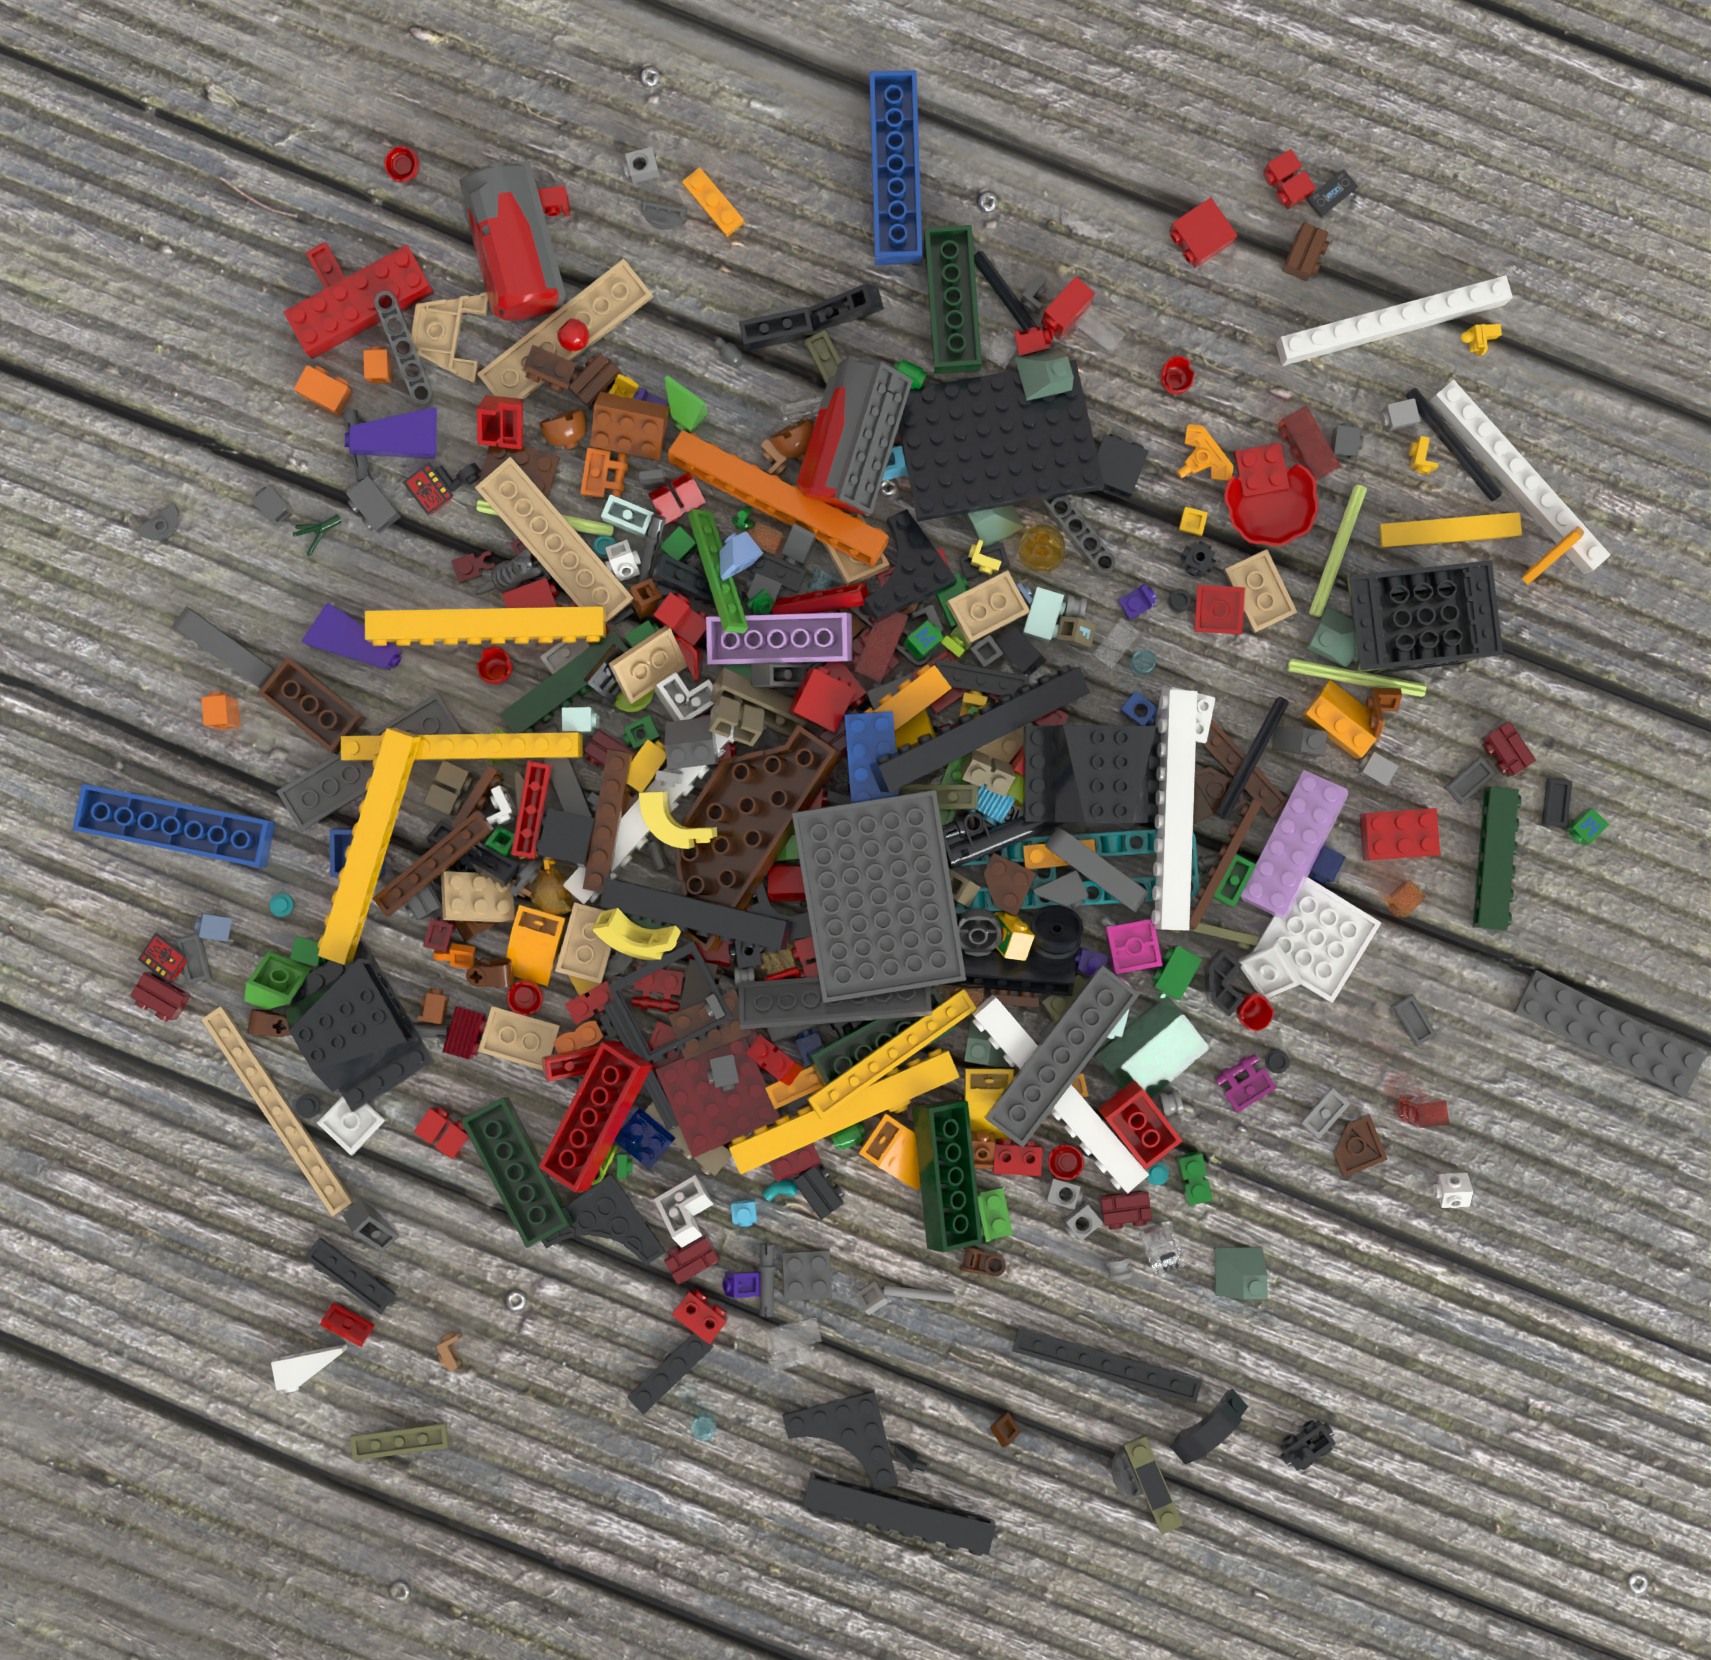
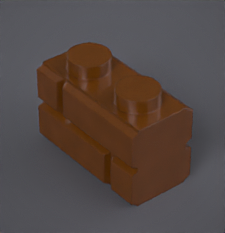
(1305, 252)
(595, 378)

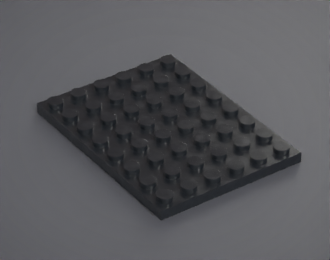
(989, 448)

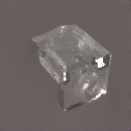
(1003, 347)

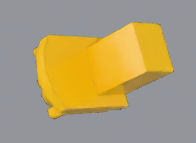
(1478, 336)

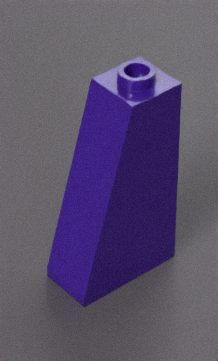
(396, 436)
(344, 636)

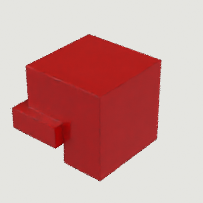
(500, 422)

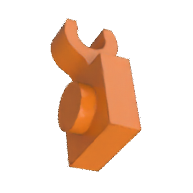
(458, 955)

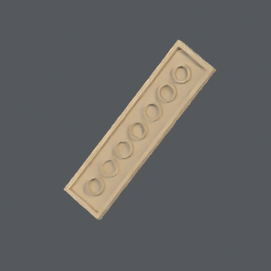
(599, 306)
(552, 540)

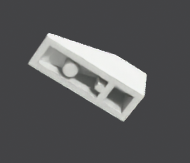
(296, 1369)

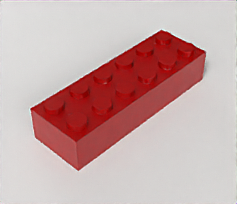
(349, 304)
(595, 1116)

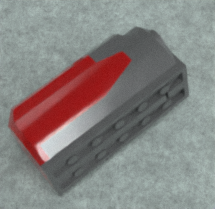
(512, 241)
(854, 435)

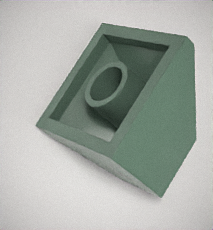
(1044, 373)
(994, 524)
(1333, 638)
(980, 1050)
(1240, 1273)

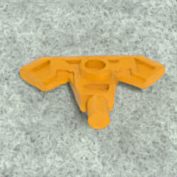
(1205, 455)

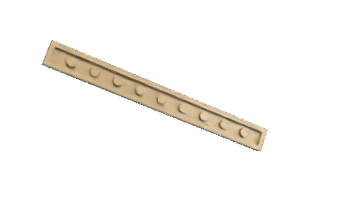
(277, 1110)

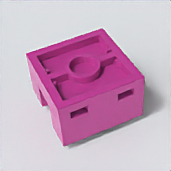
(1133, 946)

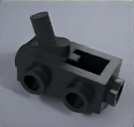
(1302, 1450)

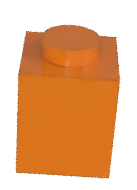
(377, 365)

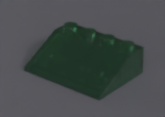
(1152, 1048)

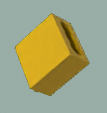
(644, 765)

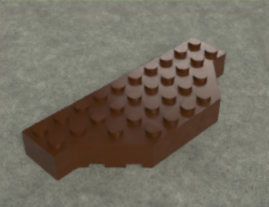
(752, 808)

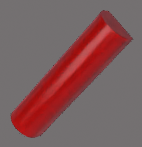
(822, 600)
(531, 809)
(568, 1063)

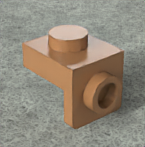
(448, 1356)

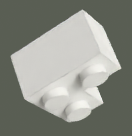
(682, 703)
(680, 1206)

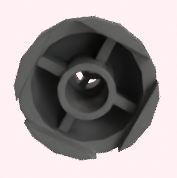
(979, 931)

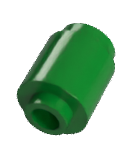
(912, 371)
(849, 1136)

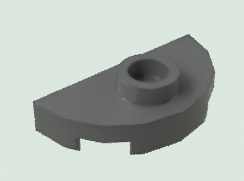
(663, 216)
(162, 525)
(527, 875)
(1124, 1476)

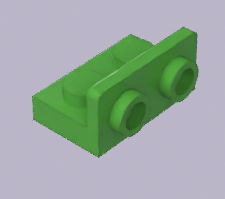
(994, 1214)

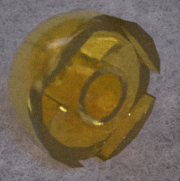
(1042, 548)
(551, 894)

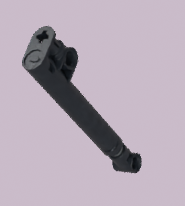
(968, 845)

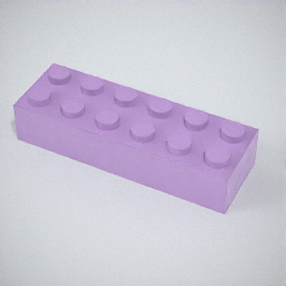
(782, 639)
(1294, 845)

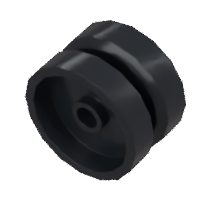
(1056, 934)

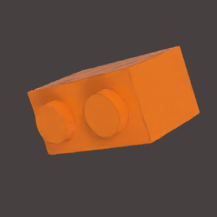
(323, 390)
(220, 711)

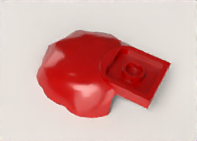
(1269, 500)

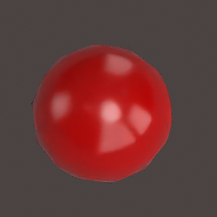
(573, 335)

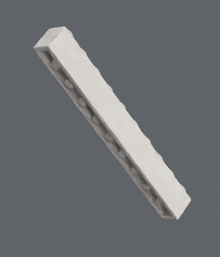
(1393, 320)
(1517, 475)
(1175, 810)
(633, 829)
(1071, 1107)

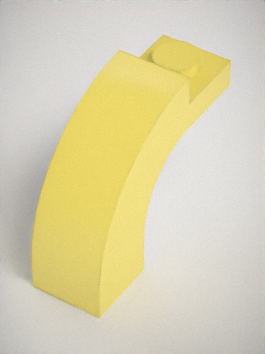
(658, 818)
(632, 939)

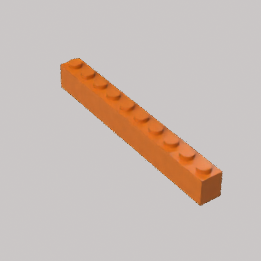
(777, 498)

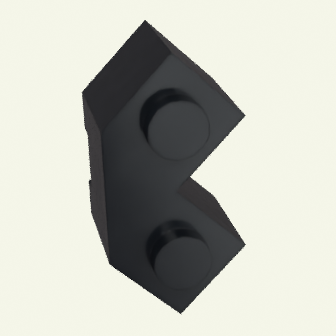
(1217, 974)

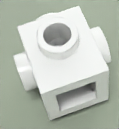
(622, 561)
(1453, 1190)

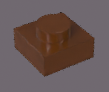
(1005, 1429)

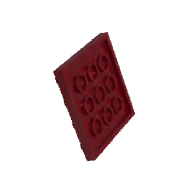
(712, 1116)

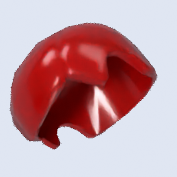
(402, 164)
(1176, 375)
(494, 666)
(525, 997)
(1255, 1012)
(1065, 1162)

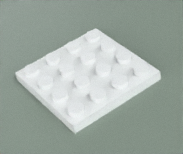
(1321, 938)

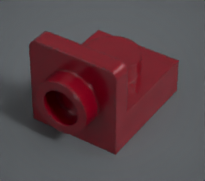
(439, 934)

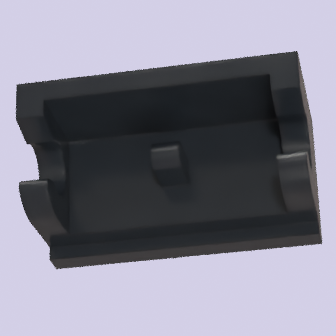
(1019, 650)

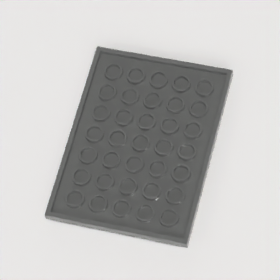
(879, 896)

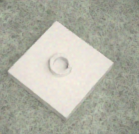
(1270, 970)
(349, 1127)

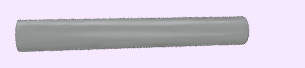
(919, 1294)

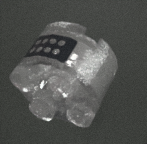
(1162, 1248)

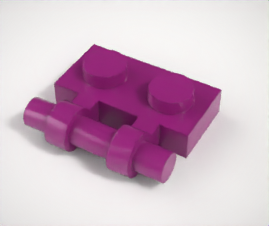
(1249, 1089)

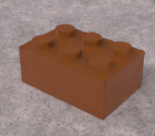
(629, 426)

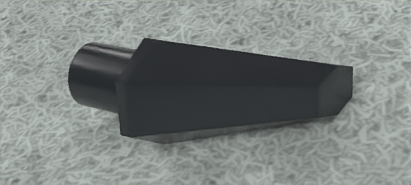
(909, 1459)

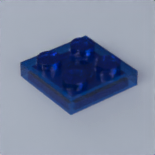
(644, 1138)

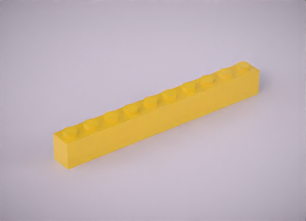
(485, 624)
(474, 746)
(368, 846)
(807, 1127)

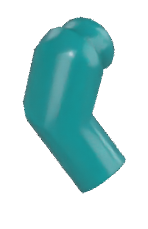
(782, 1187)

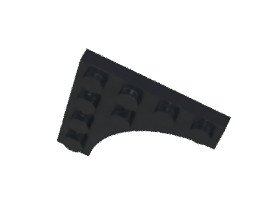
(917, 571)
(610, 1214)
(855, 1426)

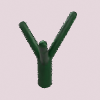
(322, 527)

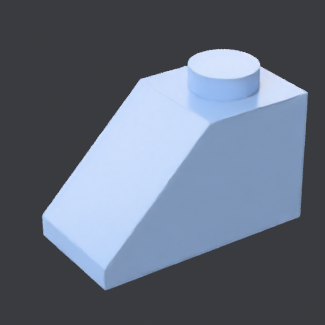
(738, 554)

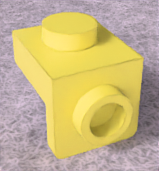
(985, 564)

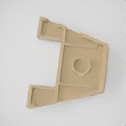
(438, 329)

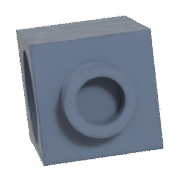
(213, 927)

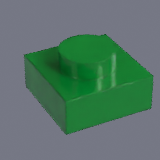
(624, 1165)

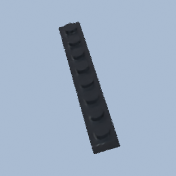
(1106, 1365)

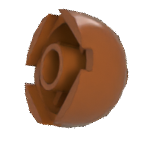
(565, 428)
(794, 439)

